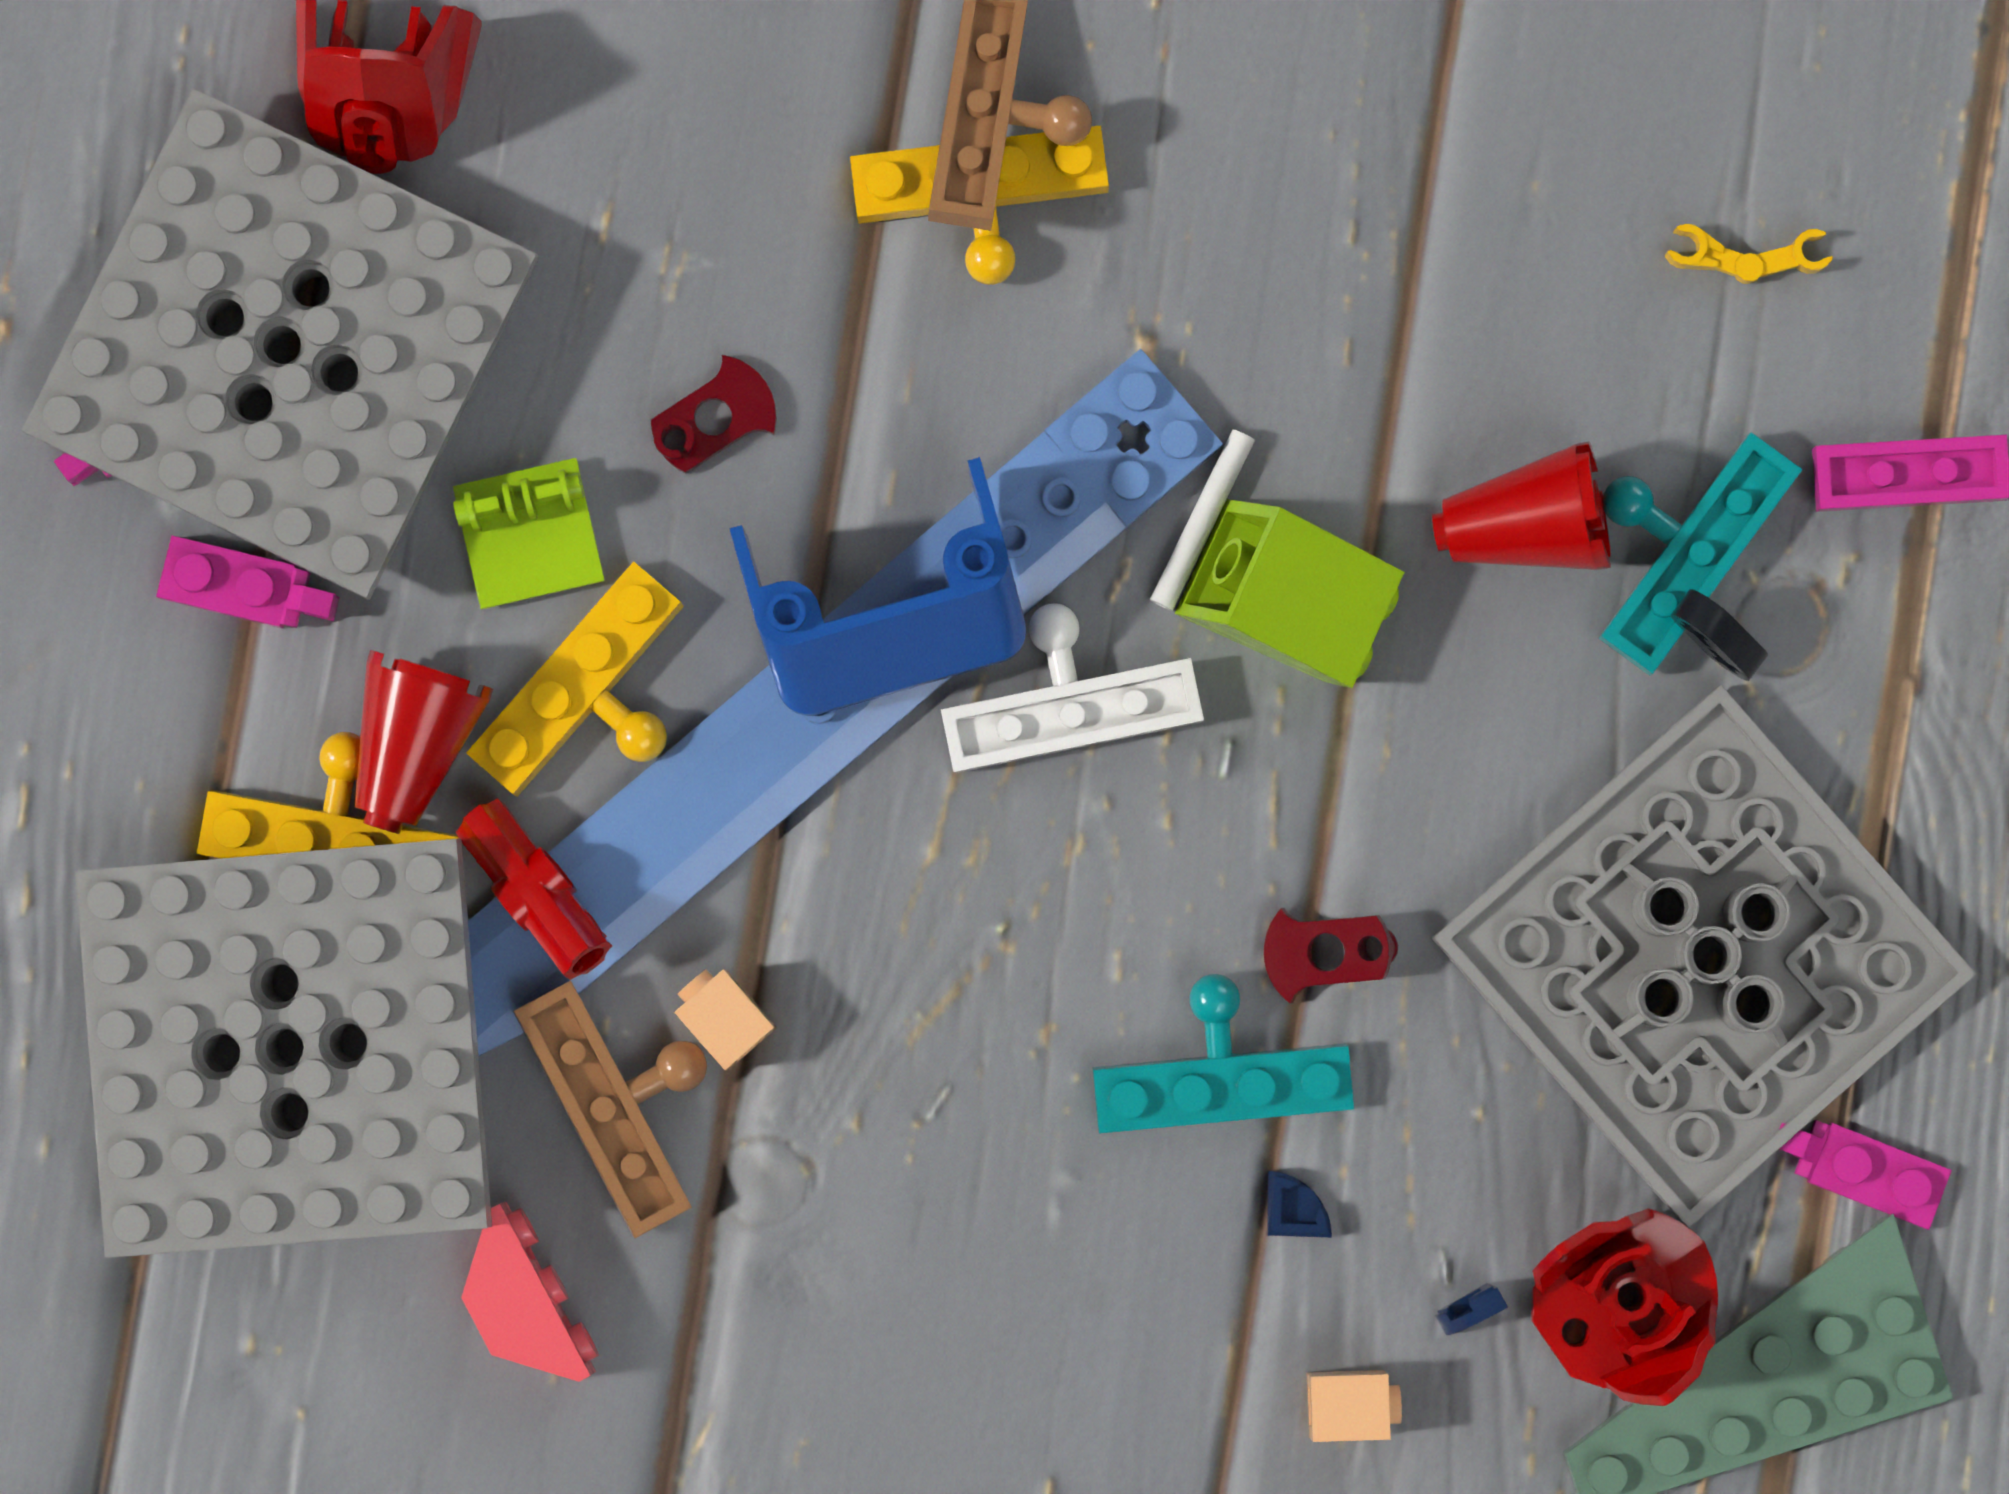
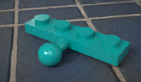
(1695, 551)
(1223, 1083)

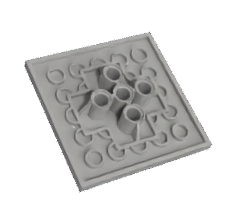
(244, 223)
(1573, 946)
(205, 1150)

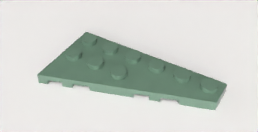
(1798, 1370)

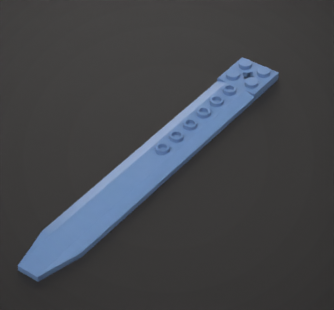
(763, 761)

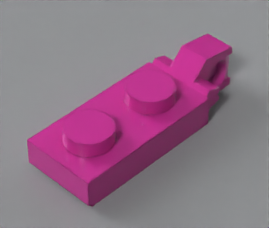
(241, 585)
(1869, 1172)

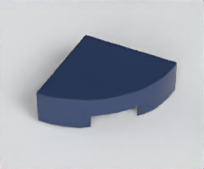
(1294, 1209)
(1471, 1309)

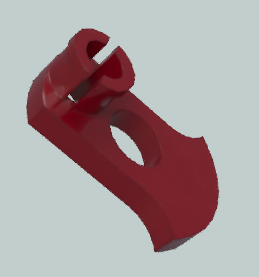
(741, 391)
(1290, 959)

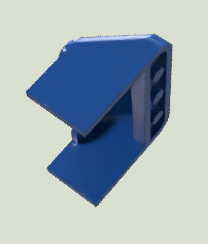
(897, 644)

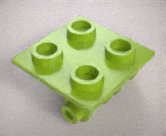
(528, 533)

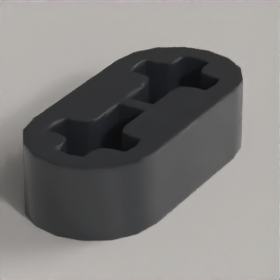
(1719, 634)

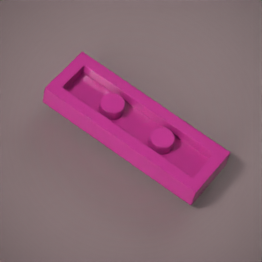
(1911, 473)

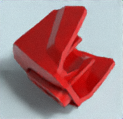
(395, 95)
(1637, 1350)

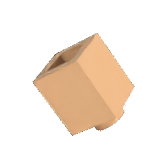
(723, 1017)
(1352, 1405)

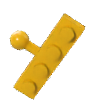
(1032, 170)
(579, 682)
(255, 826)

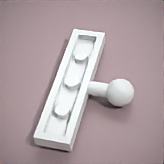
(1071, 710)

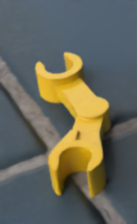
(1749, 266)

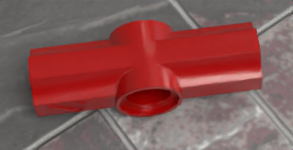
(533, 889)

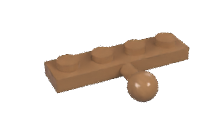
(983, 107)
(607, 1107)

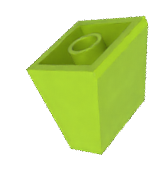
(1291, 591)

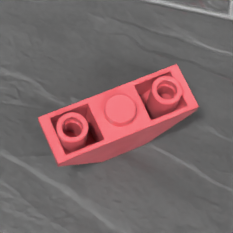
(520, 1302)

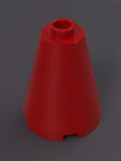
(1531, 516)
(410, 737)

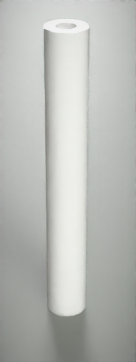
(1202, 520)

